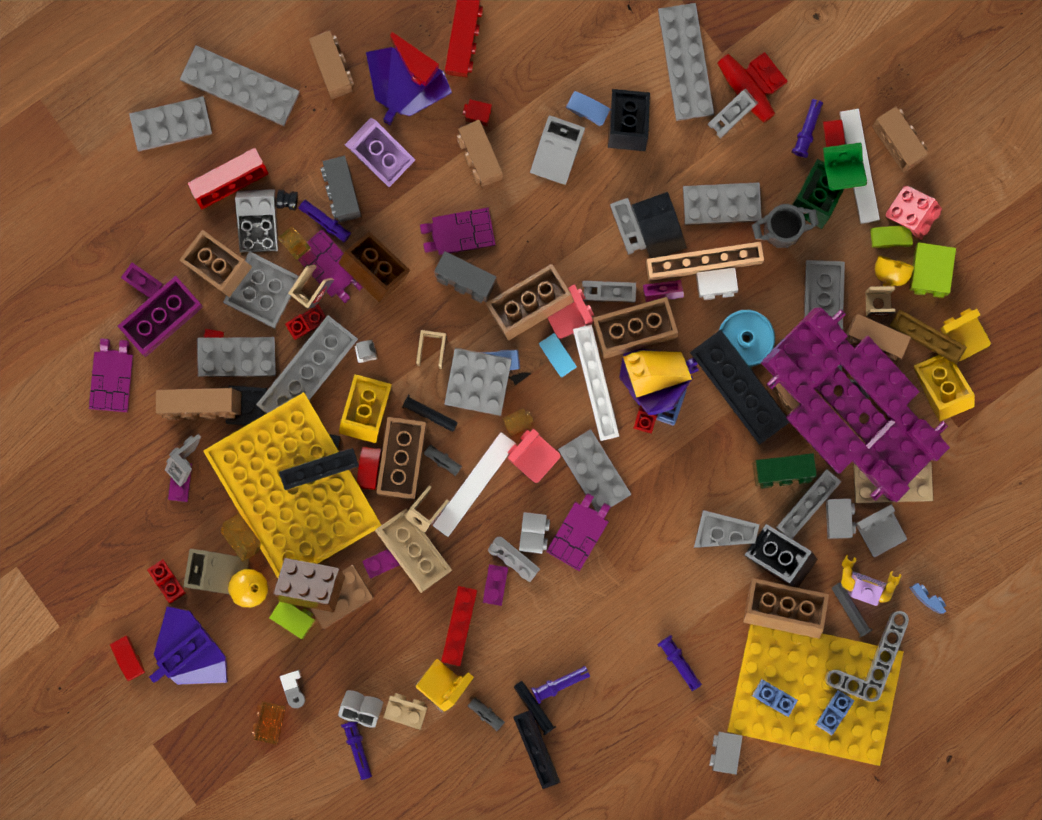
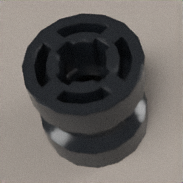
(287, 199)

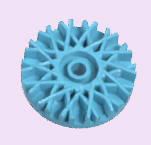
(757, 328)

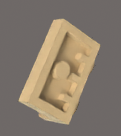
(405, 712)

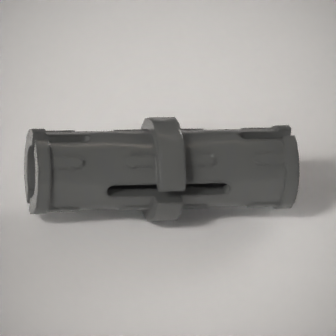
(442, 460)
(486, 714)

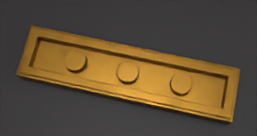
(928, 336)

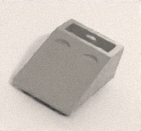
(557, 150)
(257, 220)

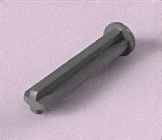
(851, 609)

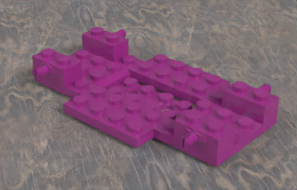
(893, 447)

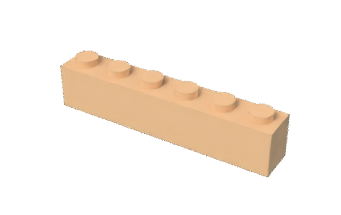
(704, 260)

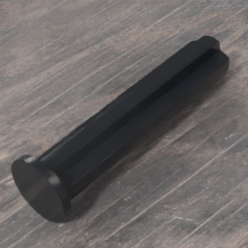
(430, 413)
(532, 705)

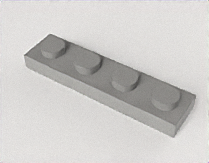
(808, 504)

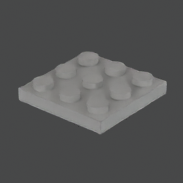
(263, 291)
(478, 381)

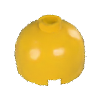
(892, 272)
(248, 588)

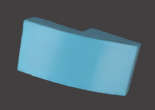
(557, 355)

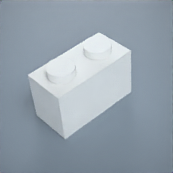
(717, 283)

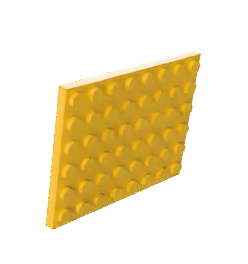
(297, 522)
(799, 669)

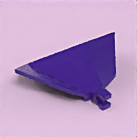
(395, 88)
(662, 399)
(187, 651)

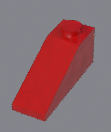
(416, 62)

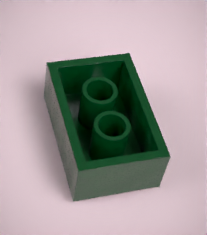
(784, 470)

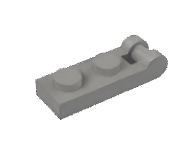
(733, 113)
(627, 225)
(610, 291)
(513, 558)

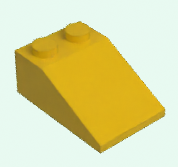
(655, 370)
(944, 387)
(364, 408)

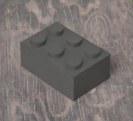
(340, 189)
(465, 277)

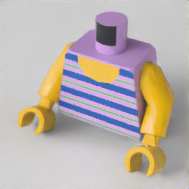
(865, 587)

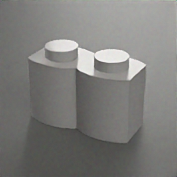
(533, 533)
(360, 708)

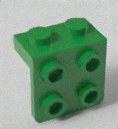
(844, 166)

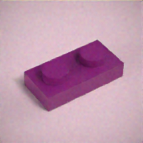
(141, 280)
(669, 289)
(179, 493)
(380, 563)
(495, 585)

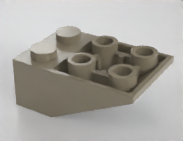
(211, 570)

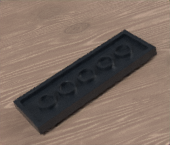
(740, 386)

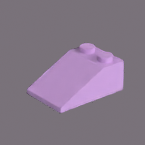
(380, 152)

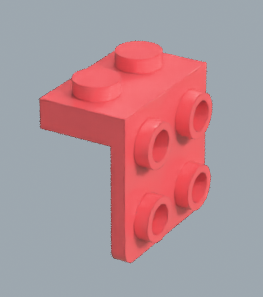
(914, 211)
(571, 316)
(533, 456)

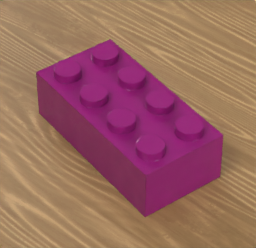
(160, 316)

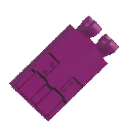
(459, 232)
(325, 256)
(111, 378)
(579, 533)

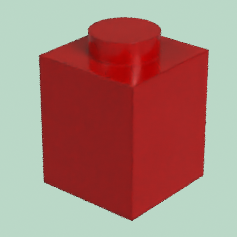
(477, 111)

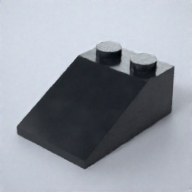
(629, 120)
(659, 226)
(781, 556)

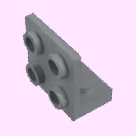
(177, 465)
(881, 531)

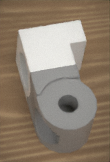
(365, 351)
(291, 688)

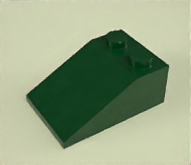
(816, 194)

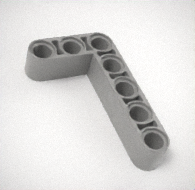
(877, 663)

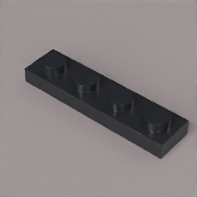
(318, 468)
(536, 749)

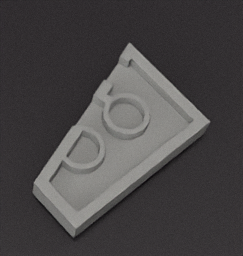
(724, 531)

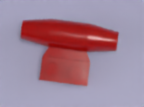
(758, 79)

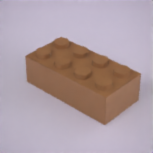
(529, 302)
(635, 327)
(198, 402)
(401, 458)
(786, 608)

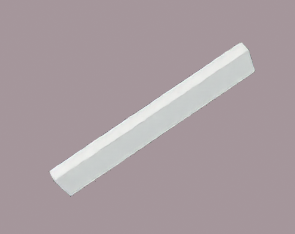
(864, 195)
(596, 382)
(474, 485)

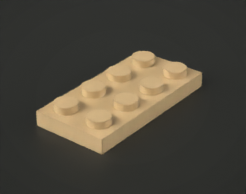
(920, 487)
(413, 551)

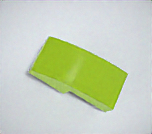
(891, 236)

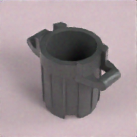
(784, 225)

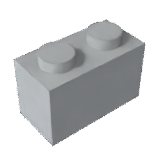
(839, 518)
(726, 752)

